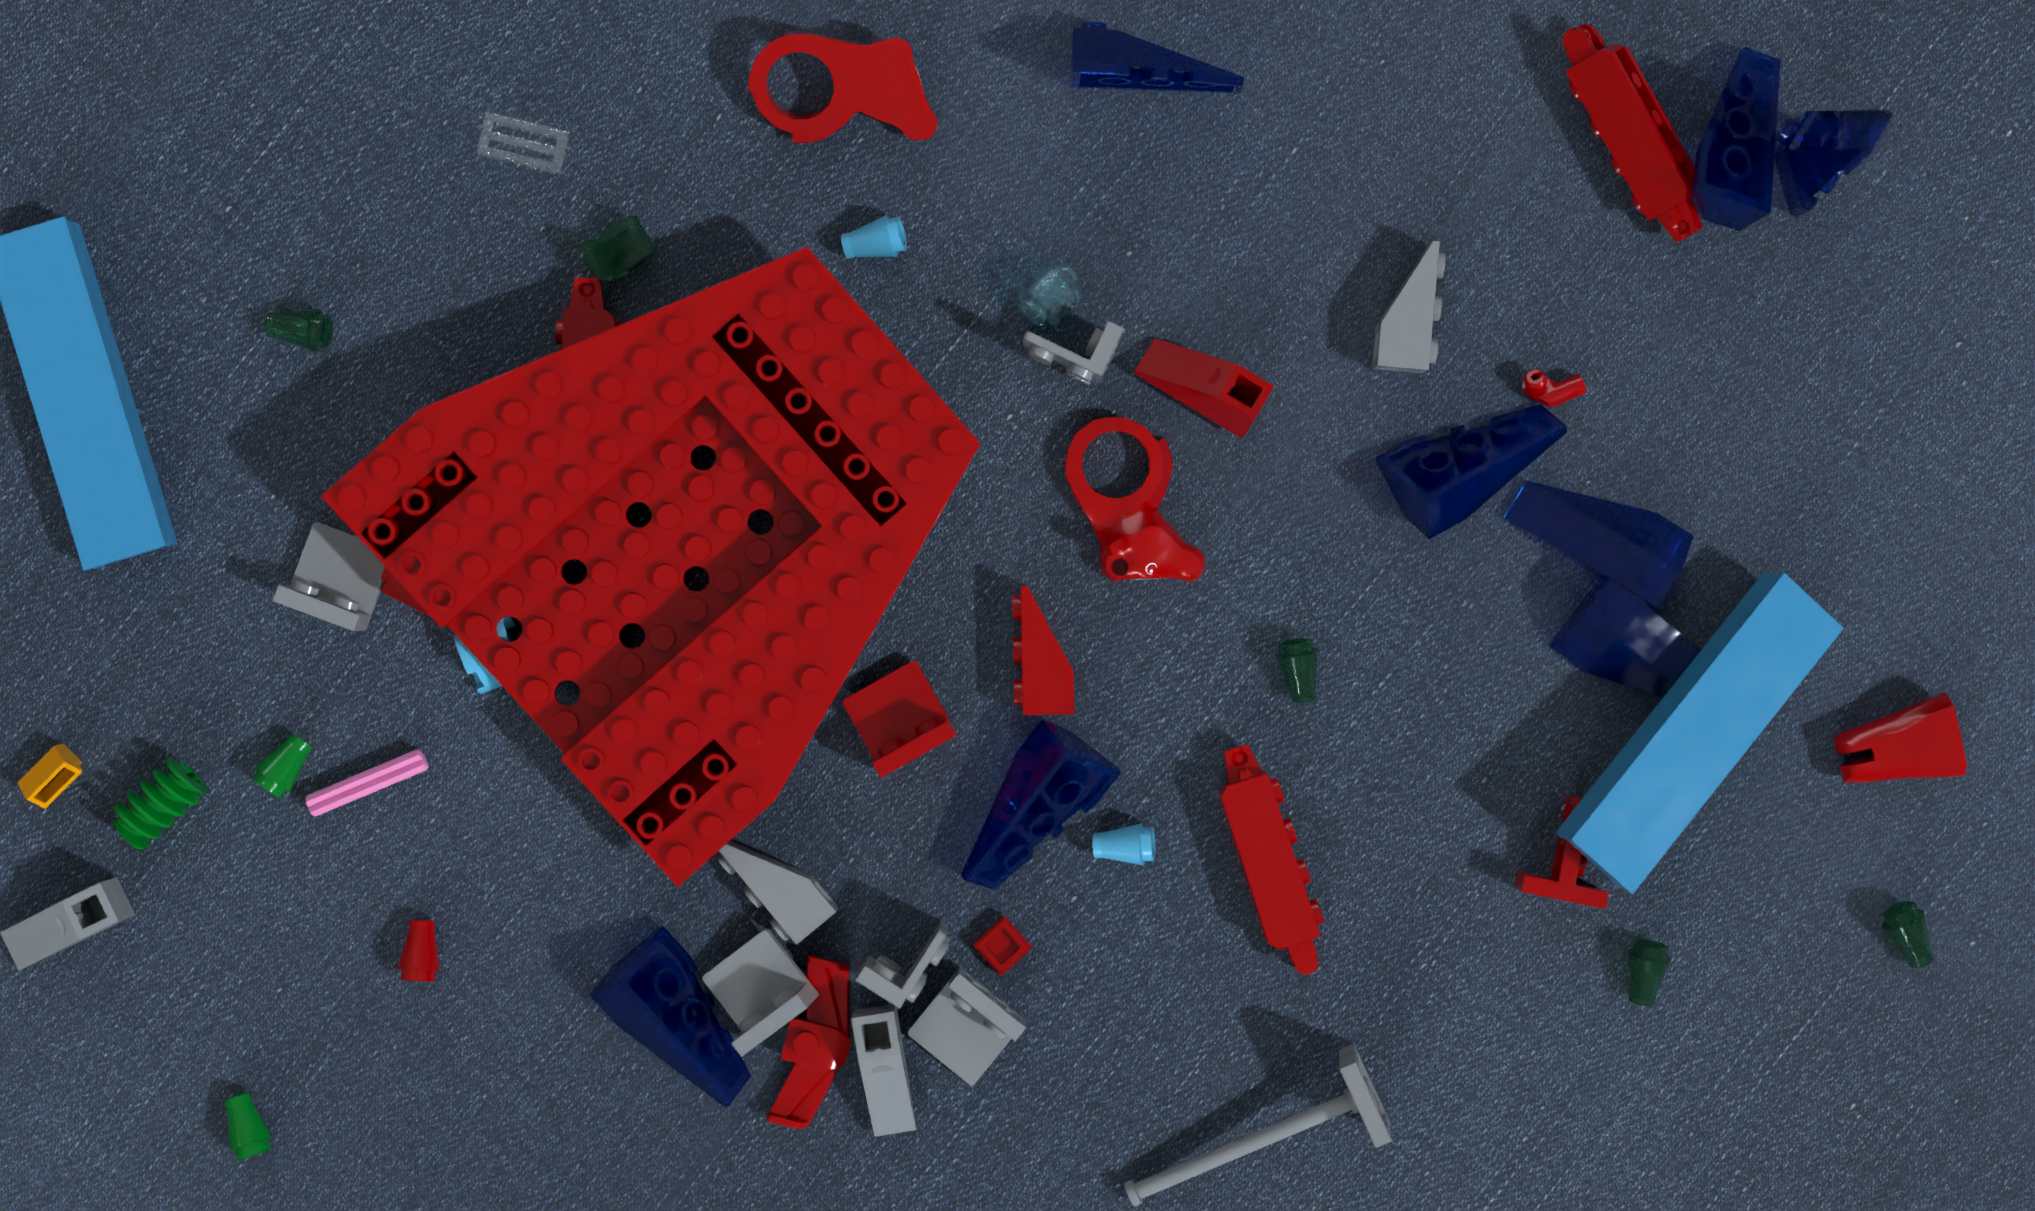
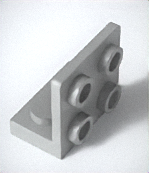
(1099, 349)
(334, 579)
(883, 974)
(760, 989)
(966, 1026)

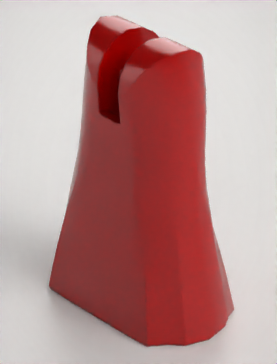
(1906, 744)

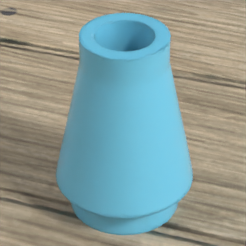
(876, 239)
(1127, 844)

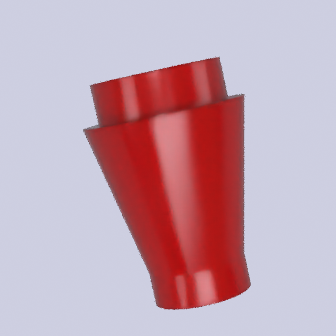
(419, 954)

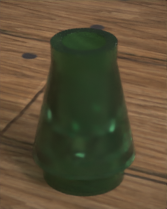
(302, 328)
(1299, 667)
(1909, 932)
(1646, 970)

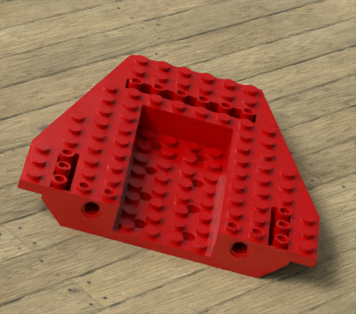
(538, 469)

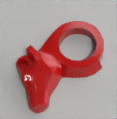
(866, 79)
(1130, 529)

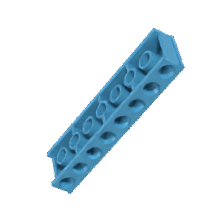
(81, 395)
(1700, 730)

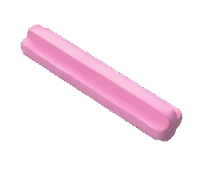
(366, 782)

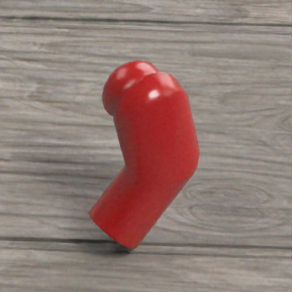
(1550, 392)

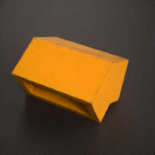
(45, 770)

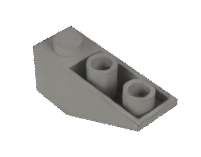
(1405, 330)
(786, 892)
(67, 923)
(883, 1069)

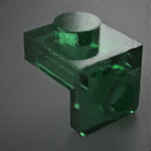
(618, 250)

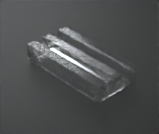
(559, 152)

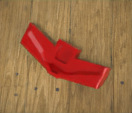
(815, 1044)

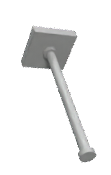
(1358, 1097)

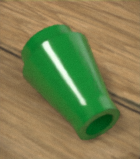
(282, 766)
(246, 1128)

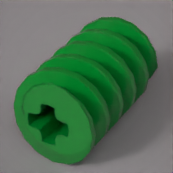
(158, 804)

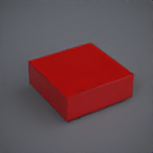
(1002, 945)

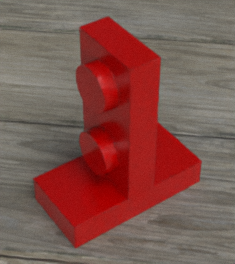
(1566, 867)

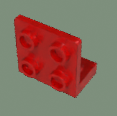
(899, 718)

